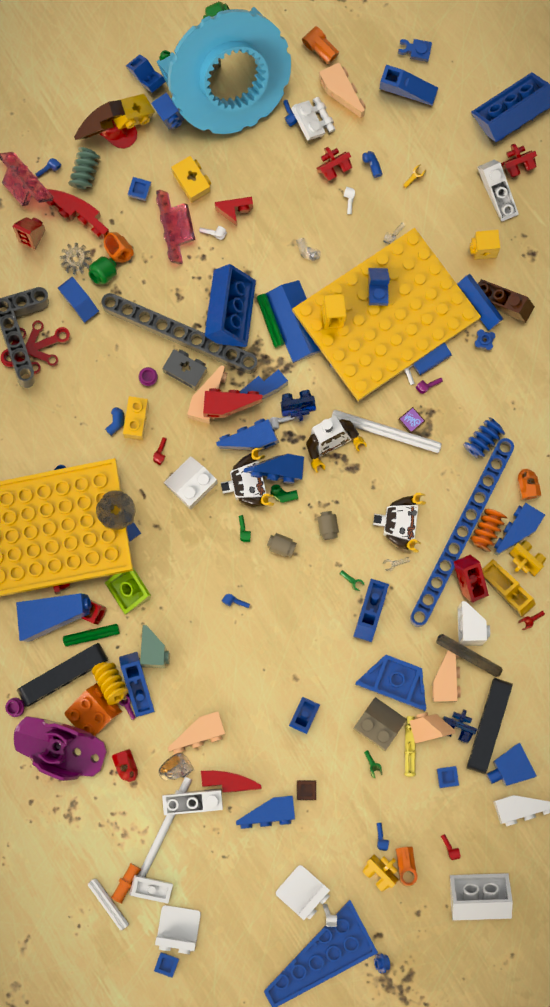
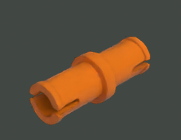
(125, 883)

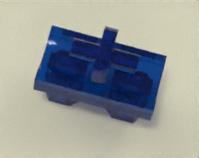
(299, 406)
(466, 730)

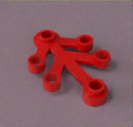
(32, 347)

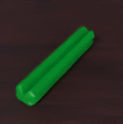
(270, 320)
(90, 635)

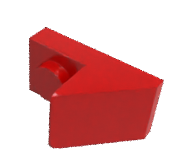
(229, 207)

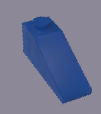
(371, 610)
(136, 684)

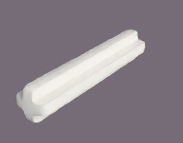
(108, 904)

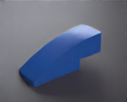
(268, 387)

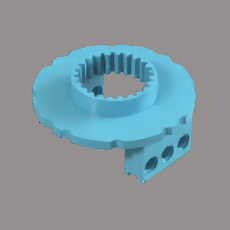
(200, 48)

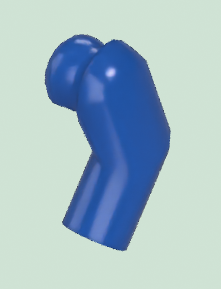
(374, 164)
(118, 421)

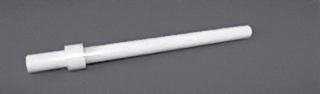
(162, 832)

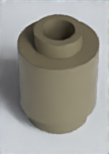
(328, 525)
(281, 545)

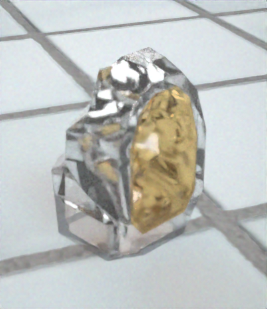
(175, 767)

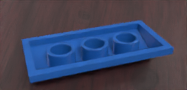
(294, 335)

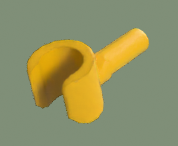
(415, 174)

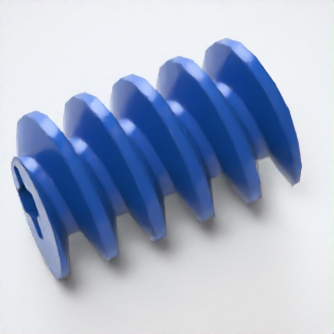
(483, 438)

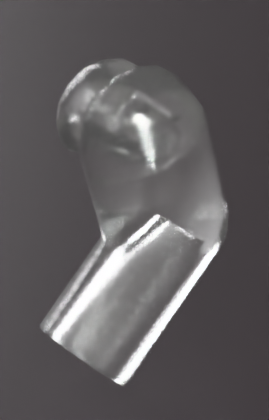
(307, 252)

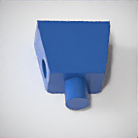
(512, 767)

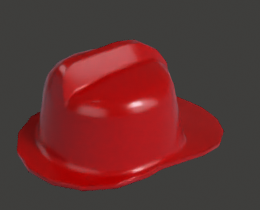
(120, 138)

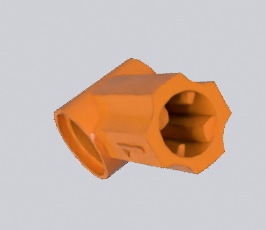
(317, 41)
(406, 863)

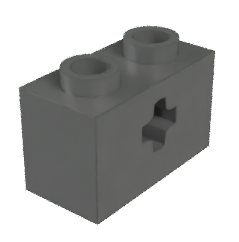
(190, 378)

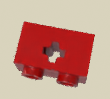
(471, 578)

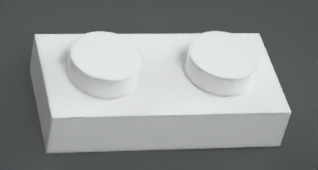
(151, 889)

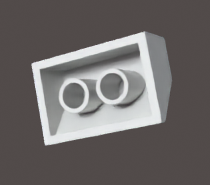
(471, 626)
(481, 896)

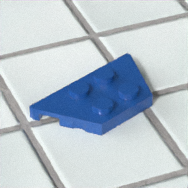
(396, 681)

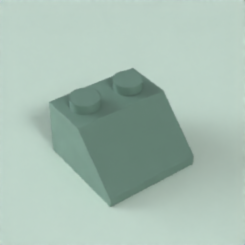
(153, 650)

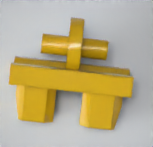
(525, 560)
(384, 869)

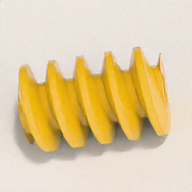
(110, 682)

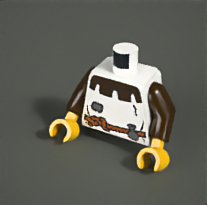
(330, 435)
(247, 489)
(401, 522)

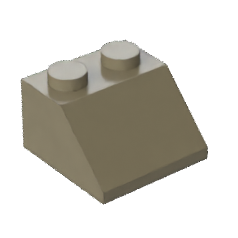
(380, 724)

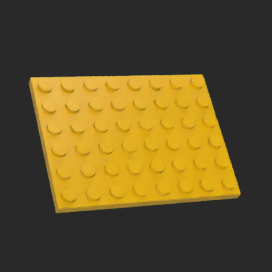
(386, 340)
(54, 531)

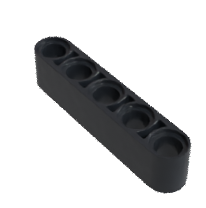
(62, 675)
(489, 725)

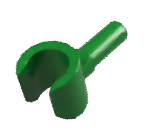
(245, 536)
(351, 580)
(373, 766)

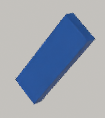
(487, 311)

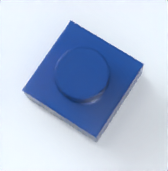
(139, 188)
(447, 777)
(166, 964)

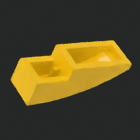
(508, 588)

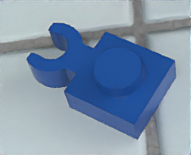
(419, 49)

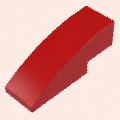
(229, 781)

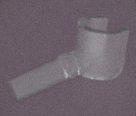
(389, 237)
(396, 563)

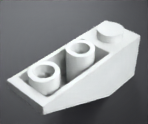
(498, 189)
(193, 802)
(517, 807)

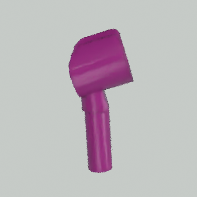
(422, 387)
(126, 703)

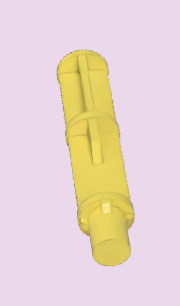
(410, 749)

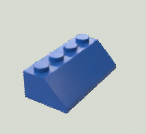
(513, 107)
(230, 306)

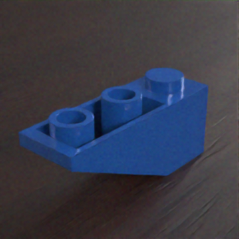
(407, 85)
(257, 436)
(285, 467)
(524, 525)
(274, 810)

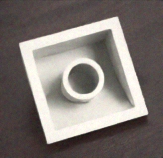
(191, 482)

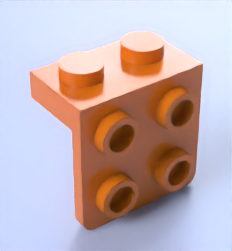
(91, 711)

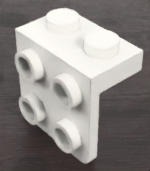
(303, 892)
(178, 929)

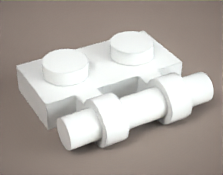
(309, 121)

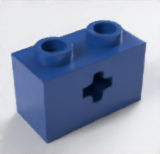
(168, 111)

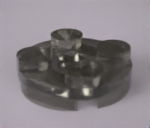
(123, 502)

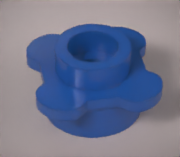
(479, 343)
(382, 963)

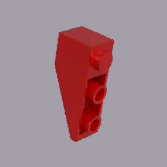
(223, 404)

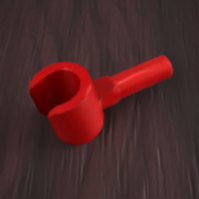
(158, 457)
(530, 620)
(454, 854)

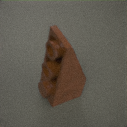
(508, 301)

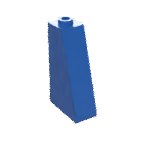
(48, 614)

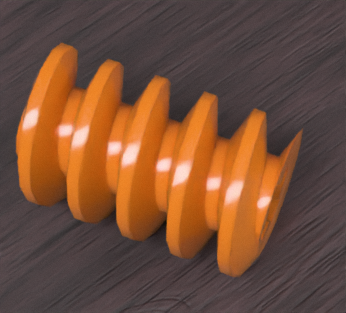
(487, 529)

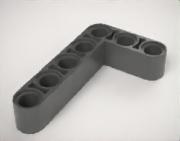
(14, 333)

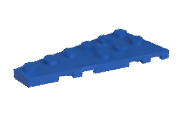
(323, 957)

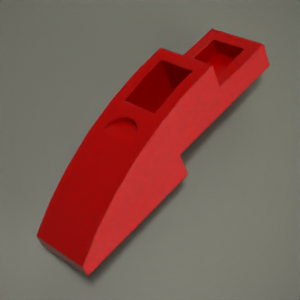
(72, 206)

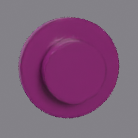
(148, 376)
(15, 707)

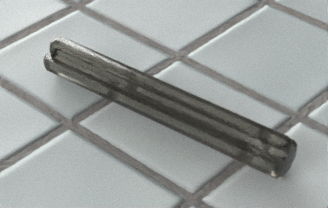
(469, 655)

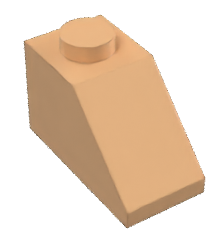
(429, 727)

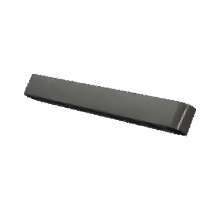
(172, 327)

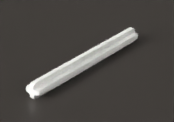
(390, 432)

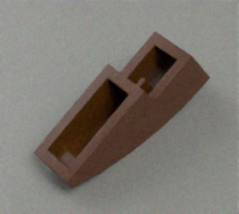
(100, 120)

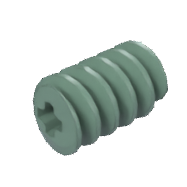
(83, 168)

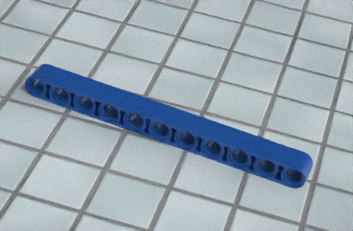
(463, 522)

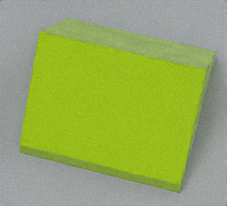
(128, 590)

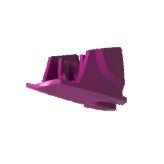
(53, 748)

